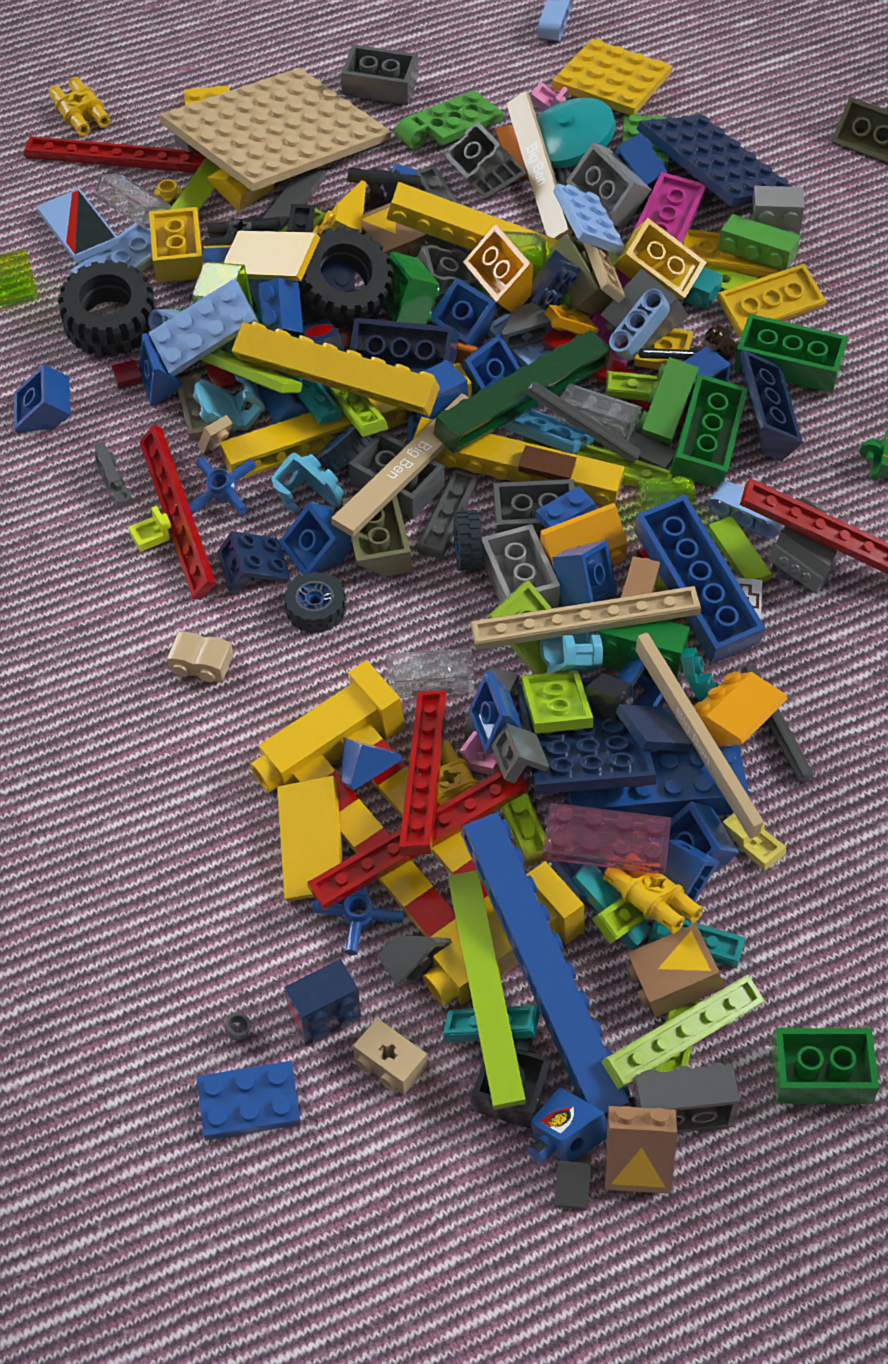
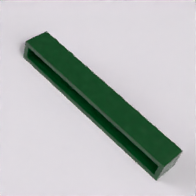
(508, 398)

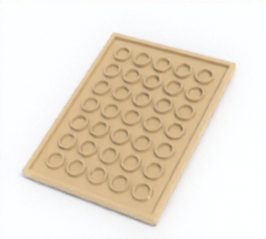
(275, 128)

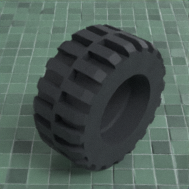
(365, 258)
(99, 285)

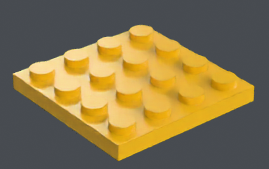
(612, 76)

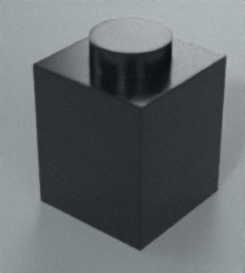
(606, 694)

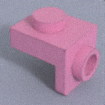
(545, 97)
(476, 758)

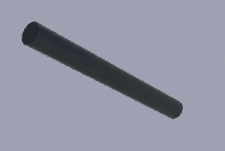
(679, 354)

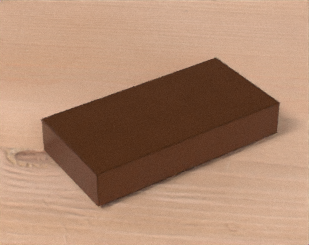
(547, 463)

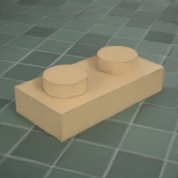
(214, 434)

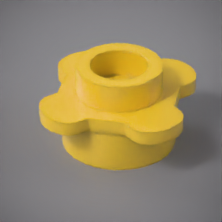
(167, 190)

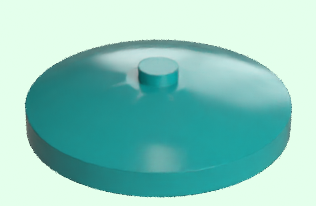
(573, 127)

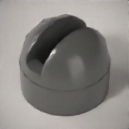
(243, 1026)

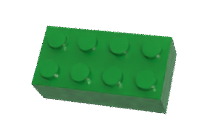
(805, 354)
(709, 431)

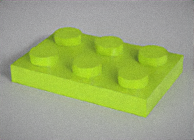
(525, 600)
(557, 702)

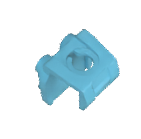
(218, 402)
(306, 470)
(572, 652)

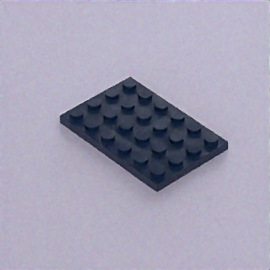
(711, 156)
(589, 757)

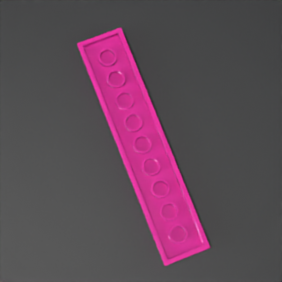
(671, 208)

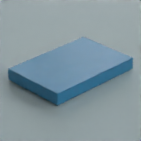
(548, 431)

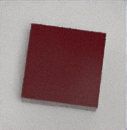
(126, 374)

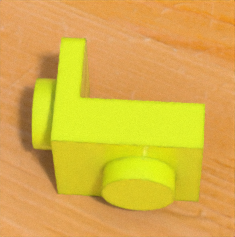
(151, 531)

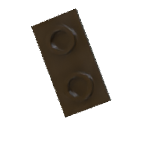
(718, 339)

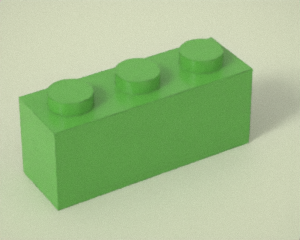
(759, 242)
(668, 400)

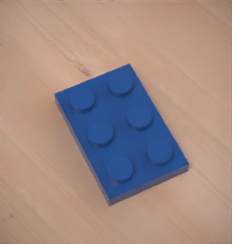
(248, 1100)

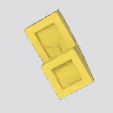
(762, 849)

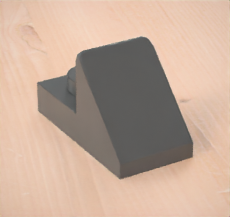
(573, 1182)

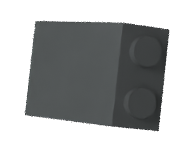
(633, 291)

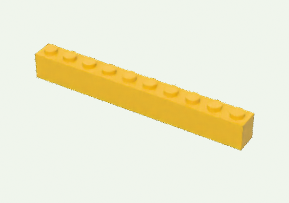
(299, 435)

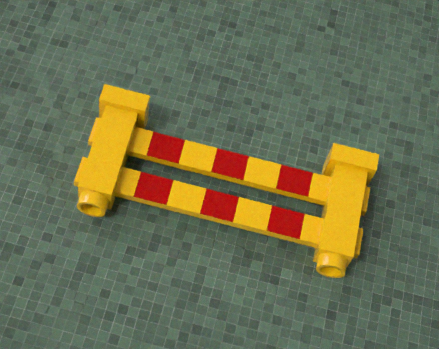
(305, 753)

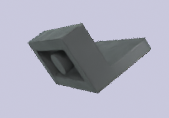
(515, 750)

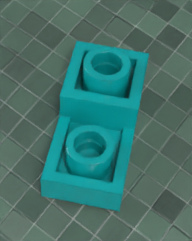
(693, 667)

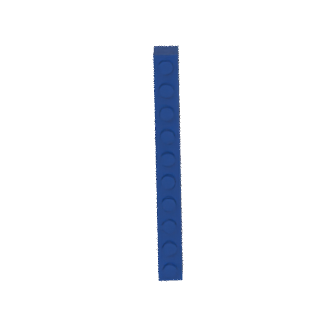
(542, 961)

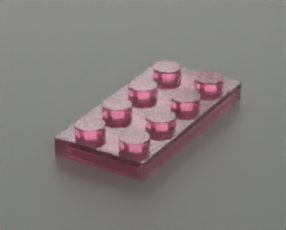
(607, 838)

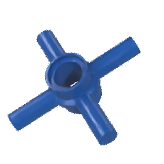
(225, 493)
(359, 922)

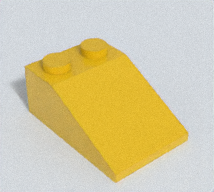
(347, 212)
(176, 244)
(661, 258)

